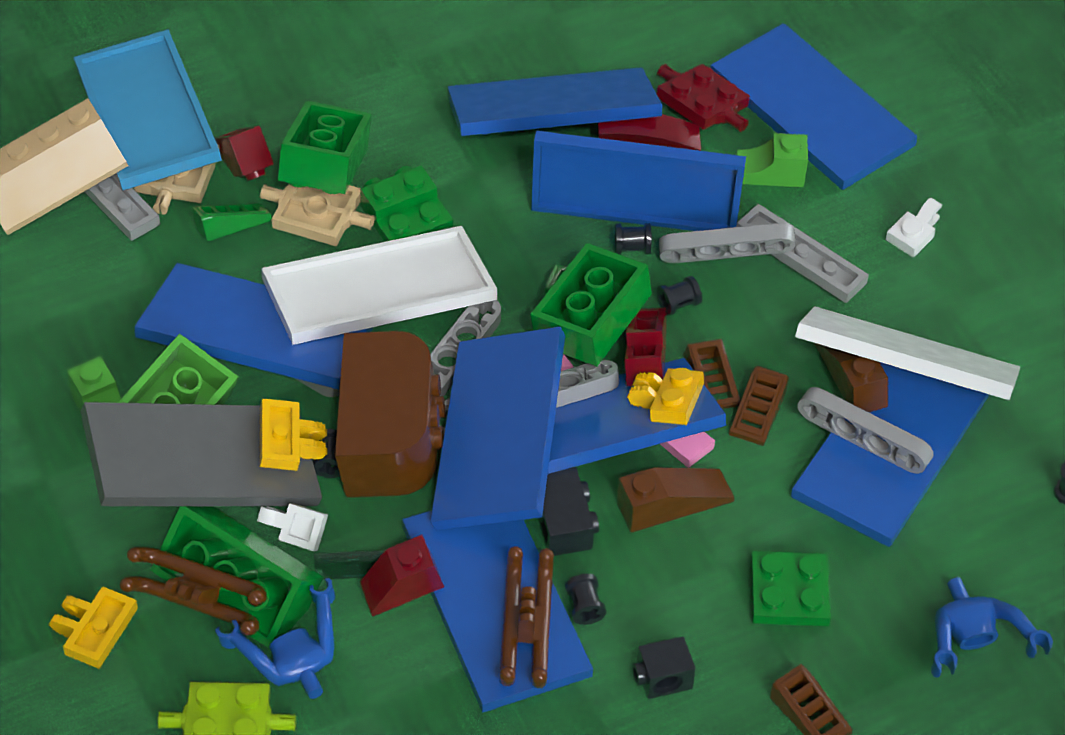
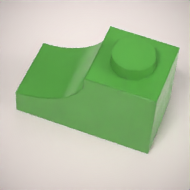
(777, 162)
(92, 383)

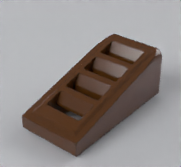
(714, 350)
(767, 385)
(808, 688)

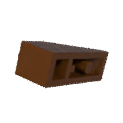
(857, 377)
(669, 494)

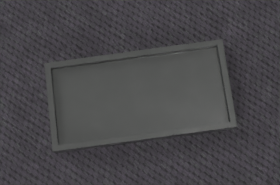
(187, 457)

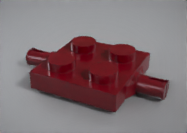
(703, 96)

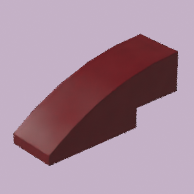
(654, 131)
(646, 344)

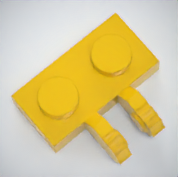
(670, 398)
(288, 437)
(99, 625)

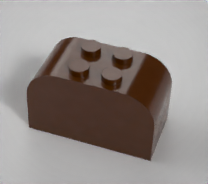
(387, 414)

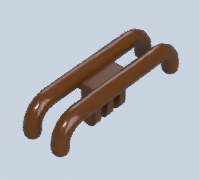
(197, 587)
(526, 617)

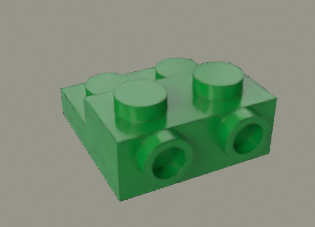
(404, 204)

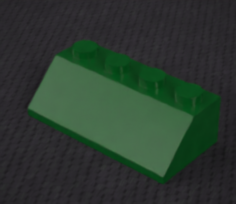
(226, 545)

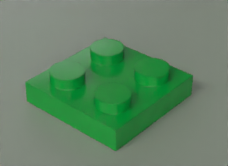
(790, 588)

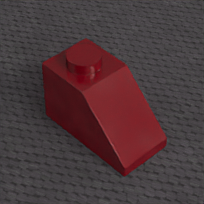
(245, 152)
(401, 576)

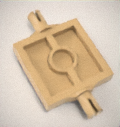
(182, 186)
(316, 213)

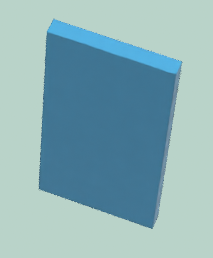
(148, 108)

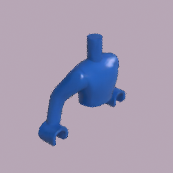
(973, 626)
(296, 653)

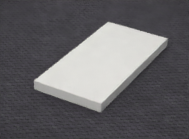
(378, 284)
(909, 352)

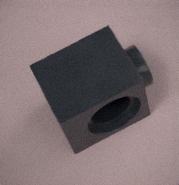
(664, 667)

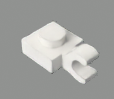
(915, 232)
(298, 525)

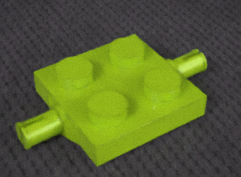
(227, 711)

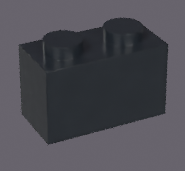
(566, 517)

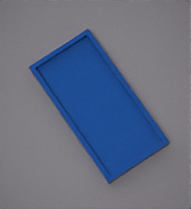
(807, 95)
(553, 101)
(636, 182)
(236, 324)
(613, 426)
(499, 429)
(871, 491)
(472, 608)

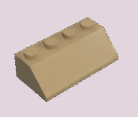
(55, 165)

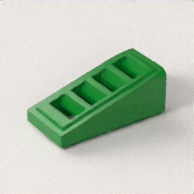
(223, 220)

